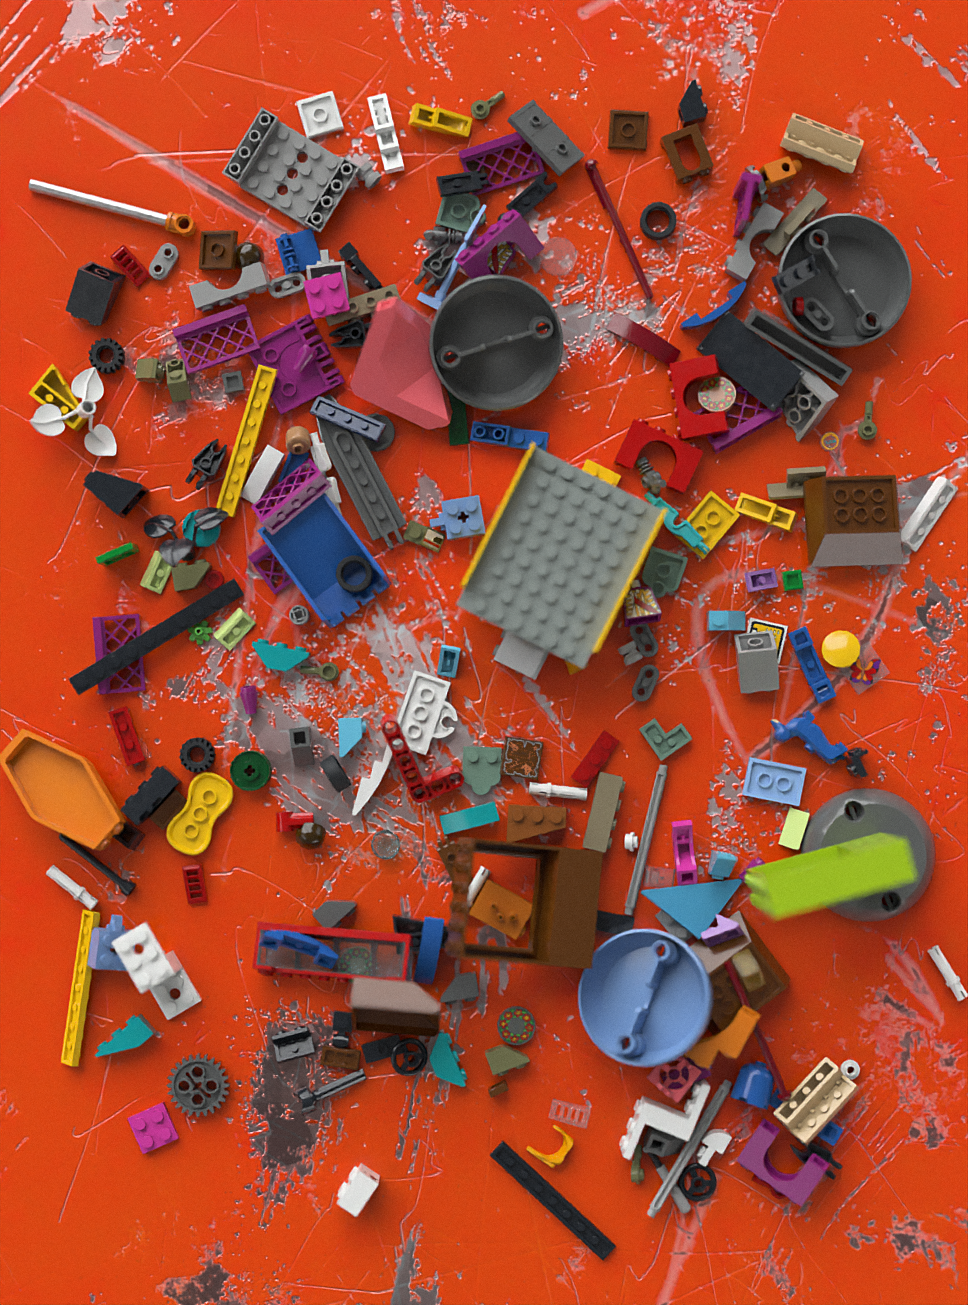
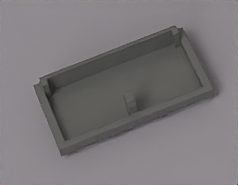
(545, 138)

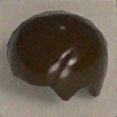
(248, 254)
(310, 835)

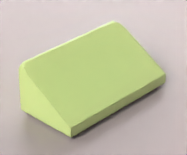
(156, 573)
(234, 629)
(794, 828)

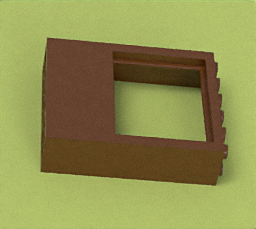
(561, 905)

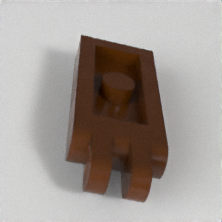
(448, 855)

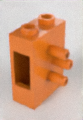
(502, 909)

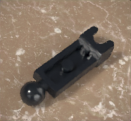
(531, 196)
(350, 255)

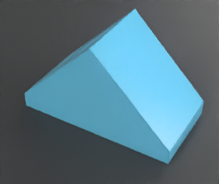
(448, 661)

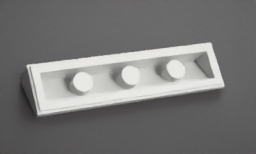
(927, 513)

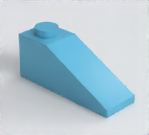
(721, 864)

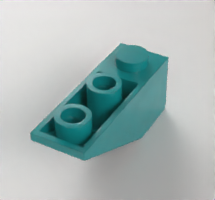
(130, 1037)

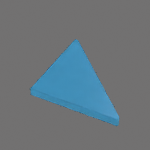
(693, 904)

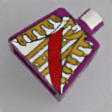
(501, 257)
(640, 605)

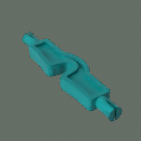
(682, 530)

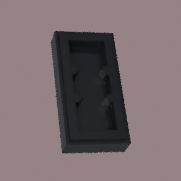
(380, 1048)

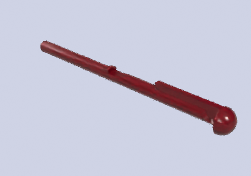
(590, 167)
(784, 1094)

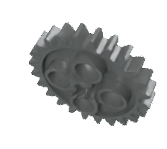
(185, 1097)

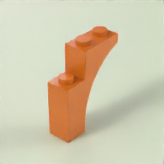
(729, 1041)

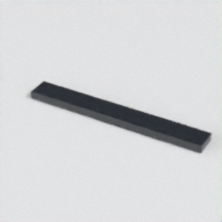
(552, 1200)

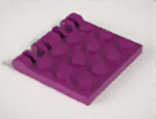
(280, 352)

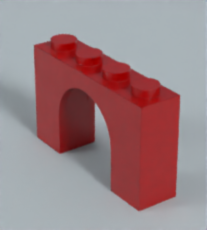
(683, 376)
(685, 454)

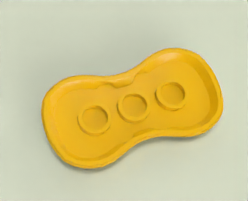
(192, 827)

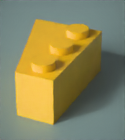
(55, 390)

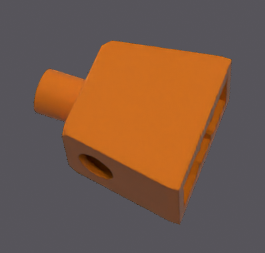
(779, 172)

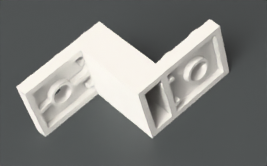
(156, 970)
(664, 1118)

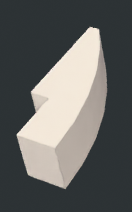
(262, 474)

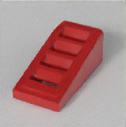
(118, 254)
(196, 867)

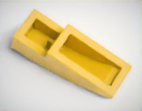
(440, 120)
(766, 512)

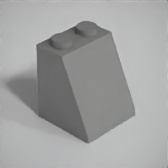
(520, 655)
(757, 661)

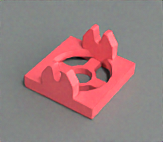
(676, 1094)

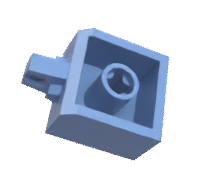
(452, 511)
(99, 953)

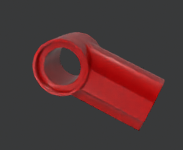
(290, 821)

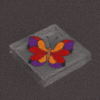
(865, 670)

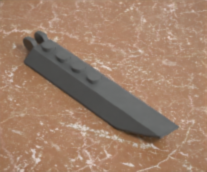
(362, 480)

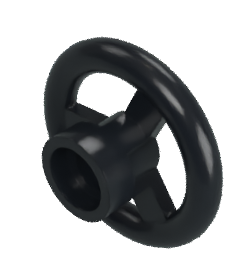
(415, 1057)
(700, 1188)

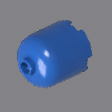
(754, 1085)

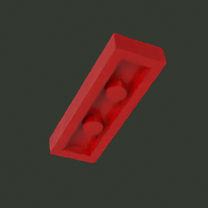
(127, 735)
(595, 758)

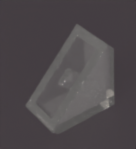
(658, 877)

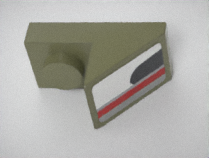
(424, 536)

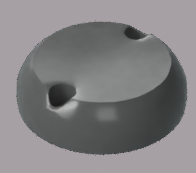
(860, 278)
(496, 342)
(874, 813)

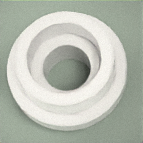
(631, 841)
(850, 1063)

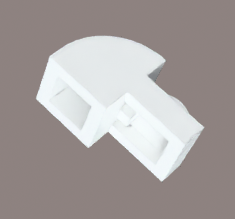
(714, 1140)

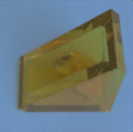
(748, 970)

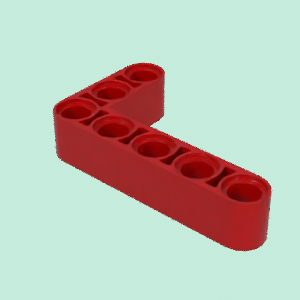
(410, 766)

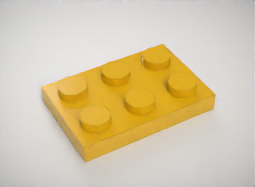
(711, 521)

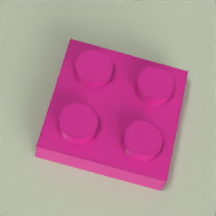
(326, 295)
(153, 1127)

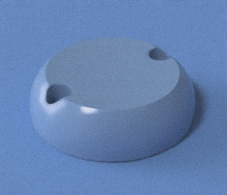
(645, 997)

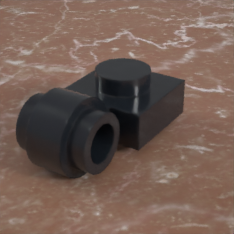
(342, 1023)

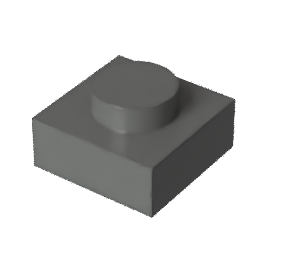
(233, 382)

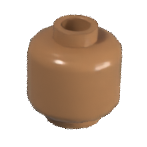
(298, 440)

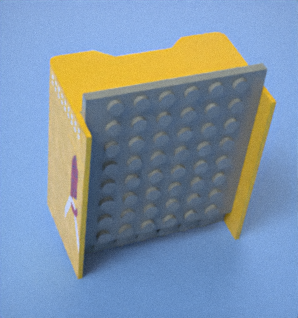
(560, 555)

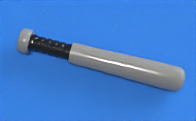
(677, 1195)

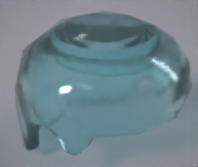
(385, 844)

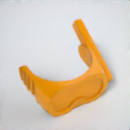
(558, 1157)

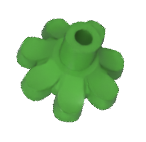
(203, 635)

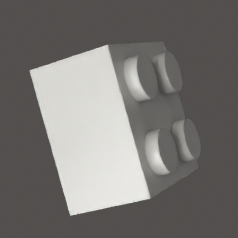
(359, 1188)

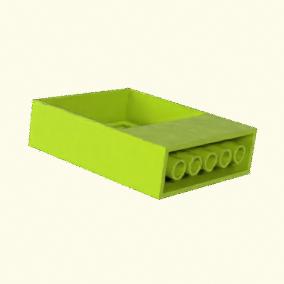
(830, 874)

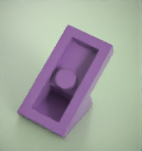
(761, 580)
(725, 931)

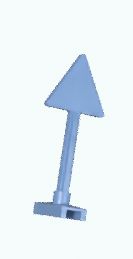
(440, 294)

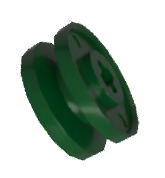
(239, 773)

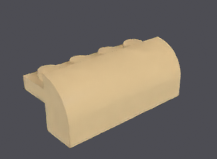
(822, 143)
(816, 1101)

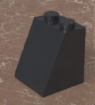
(94, 293)
(115, 492)

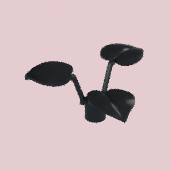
(182, 549)

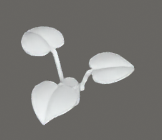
(89, 387)

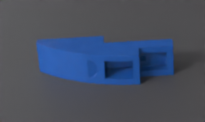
(508, 437)

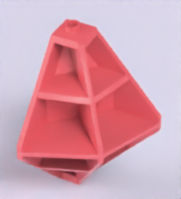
(398, 368)

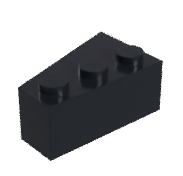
(150, 794)
(414, 927)

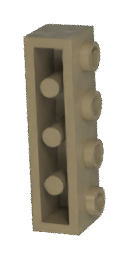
(602, 812)

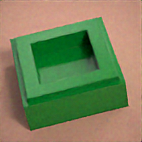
(792, 580)

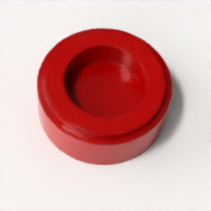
(798, 306)
(214, 579)

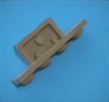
(795, 221)
(364, 305)
(794, 482)

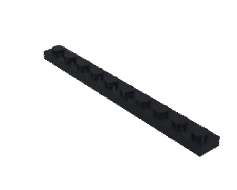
(156, 636)

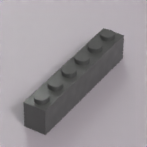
(797, 346)

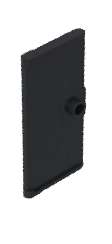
(751, 361)

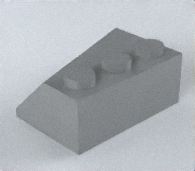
(807, 402)

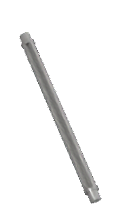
(646, 839)
(689, 1148)

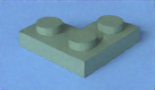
(662, 742)

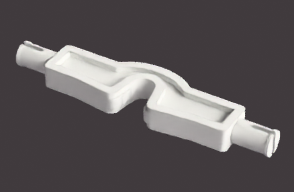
(323, 464)

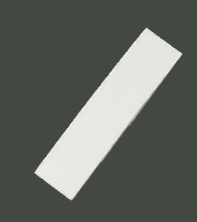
(385, 133)
(369, 785)

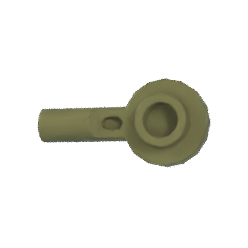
(481, 109)
(867, 429)
(327, 671)
(637, 1173)

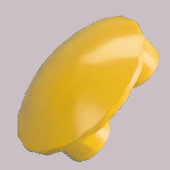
(841, 649)

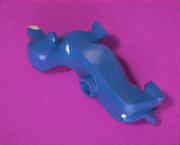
(811, 735)

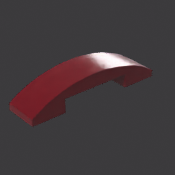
(643, 338)

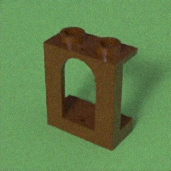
(681, 173)

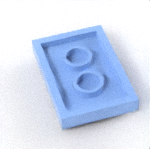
(774, 781)

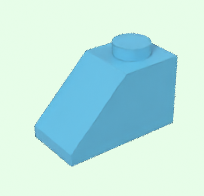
(725, 620)
(350, 732)

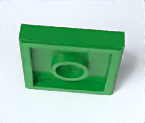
(117, 554)

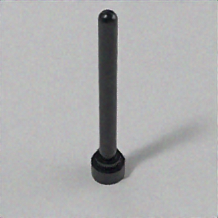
(125, 886)

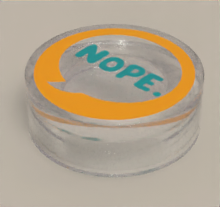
(829, 441)

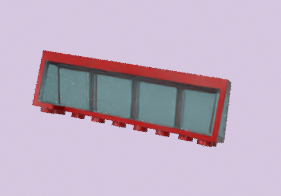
(358, 951)

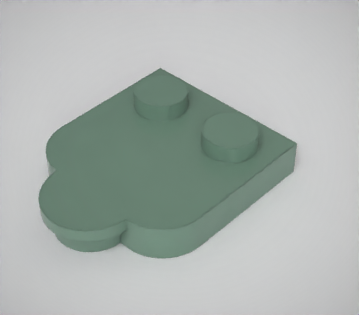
(459, 212)
(663, 571)
(481, 767)

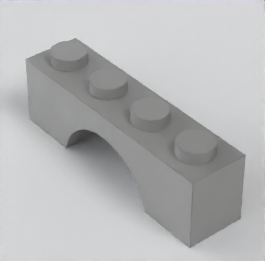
(764, 222)
(253, 279)

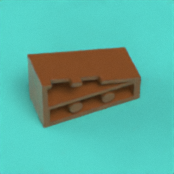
(533, 820)

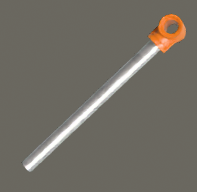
(171, 221)

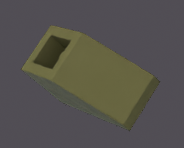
(150, 370)
(178, 380)
(189, 576)
(503, 1058)

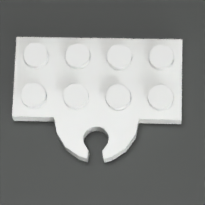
(424, 711)

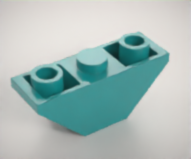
(279, 656)
(446, 1061)

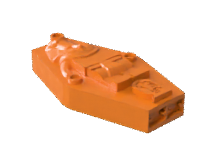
(61, 790)

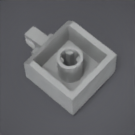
(328, 267)

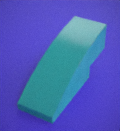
(469, 818)

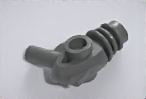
(440, 236)
(650, 479)

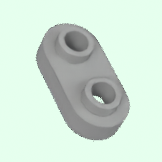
(163, 261)
(286, 283)

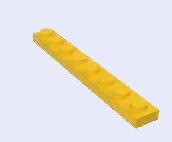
(246, 439)
(79, 991)

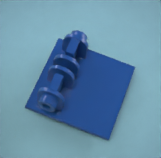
(298, 250)

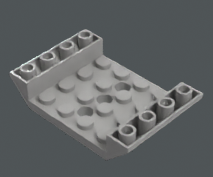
(271, 152)

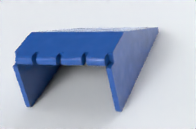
(310, 553)

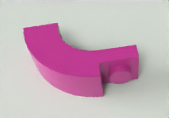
(684, 852)

